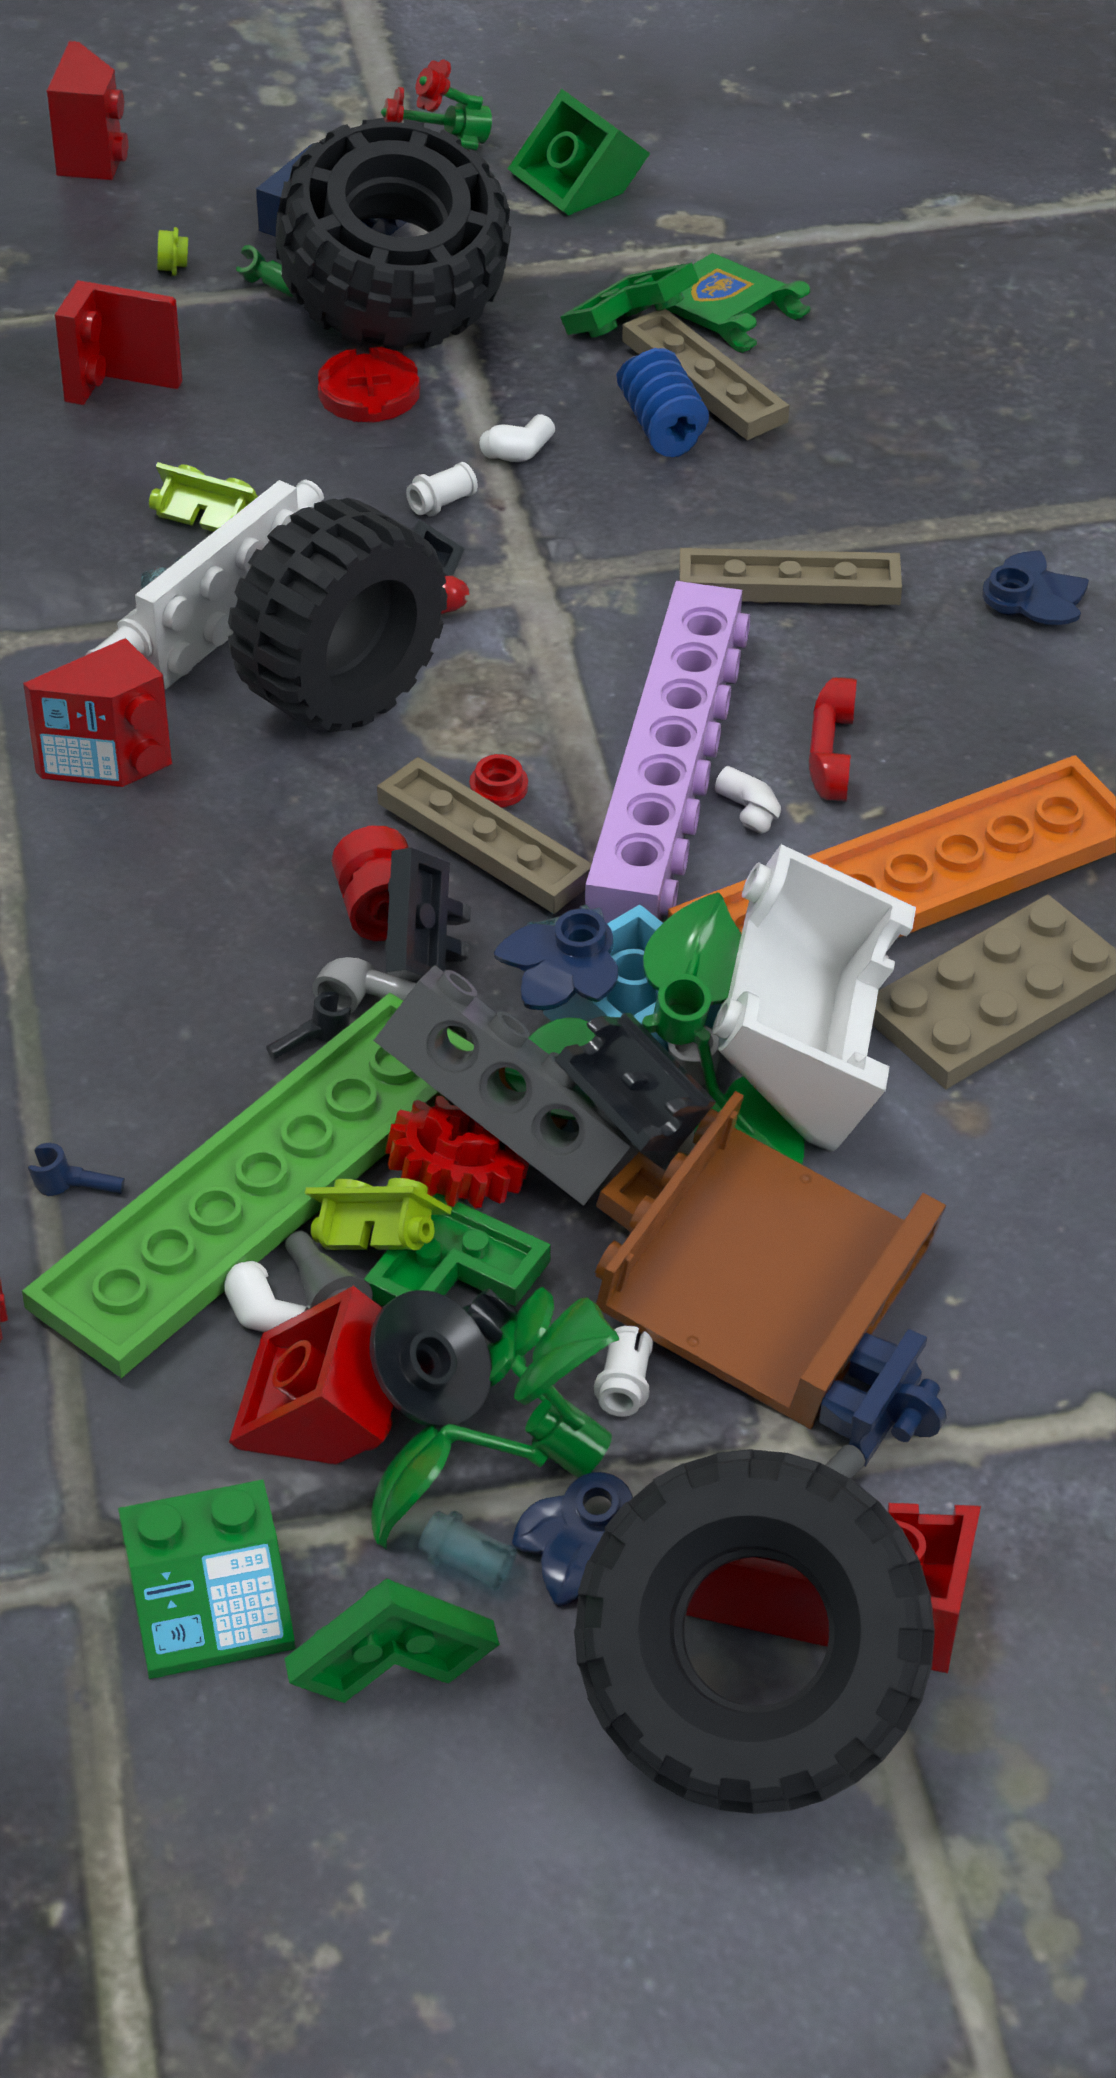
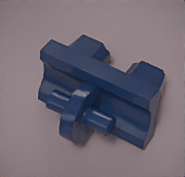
(890, 1400)

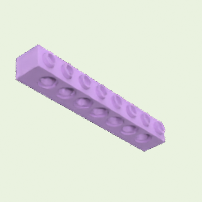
(667, 753)

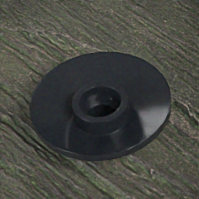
(447, 1346)

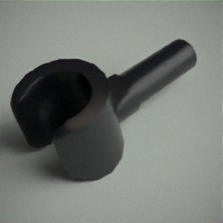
(324, 1025)
(490, 1314)

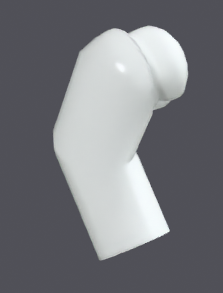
(516, 442)
(754, 794)
(254, 1300)

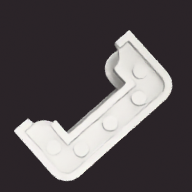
(810, 993)

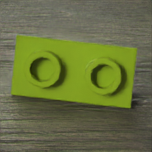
(189, 490)
(397, 1212)

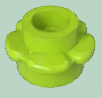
(171, 251)

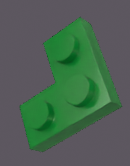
(628, 297)
(466, 1249)
(387, 1629)

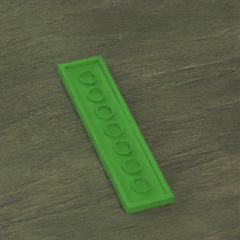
(230, 1198)

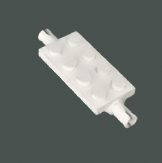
(189, 604)

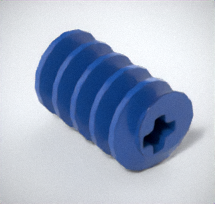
(663, 401)

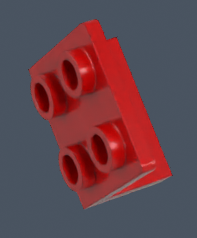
(118, 337)

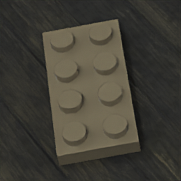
(996, 991)

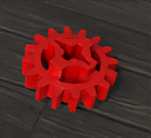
(453, 1154)

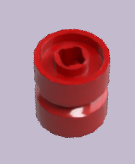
(363, 876)

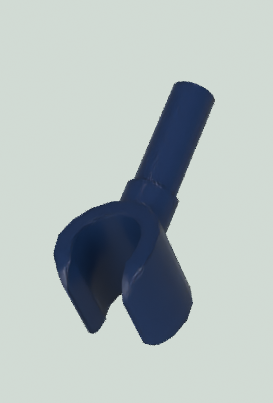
(57, 1175)

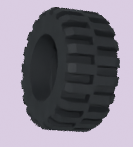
(337, 614)

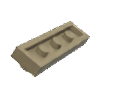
(720, 382)
(797, 575)
(485, 834)

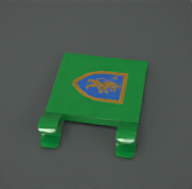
(729, 296)

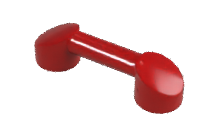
(828, 769)

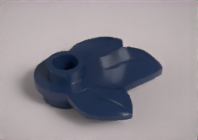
(1030, 589)
(562, 959)
(568, 1532)

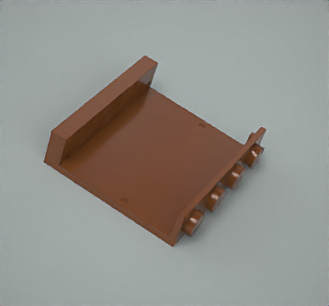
(761, 1267)

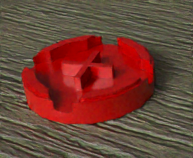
(368, 385)

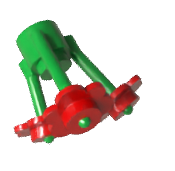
(465, 120)

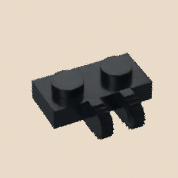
(421, 915)

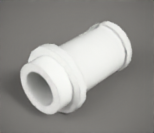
(430, 493)
(622, 1384)

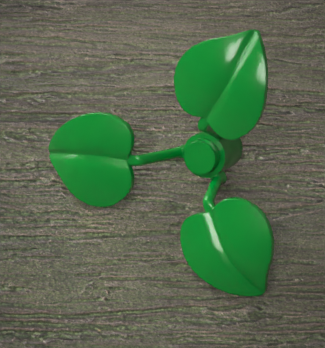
(691, 968)
(555, 1425)

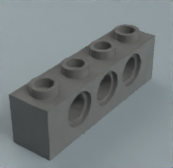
(472, 1082)

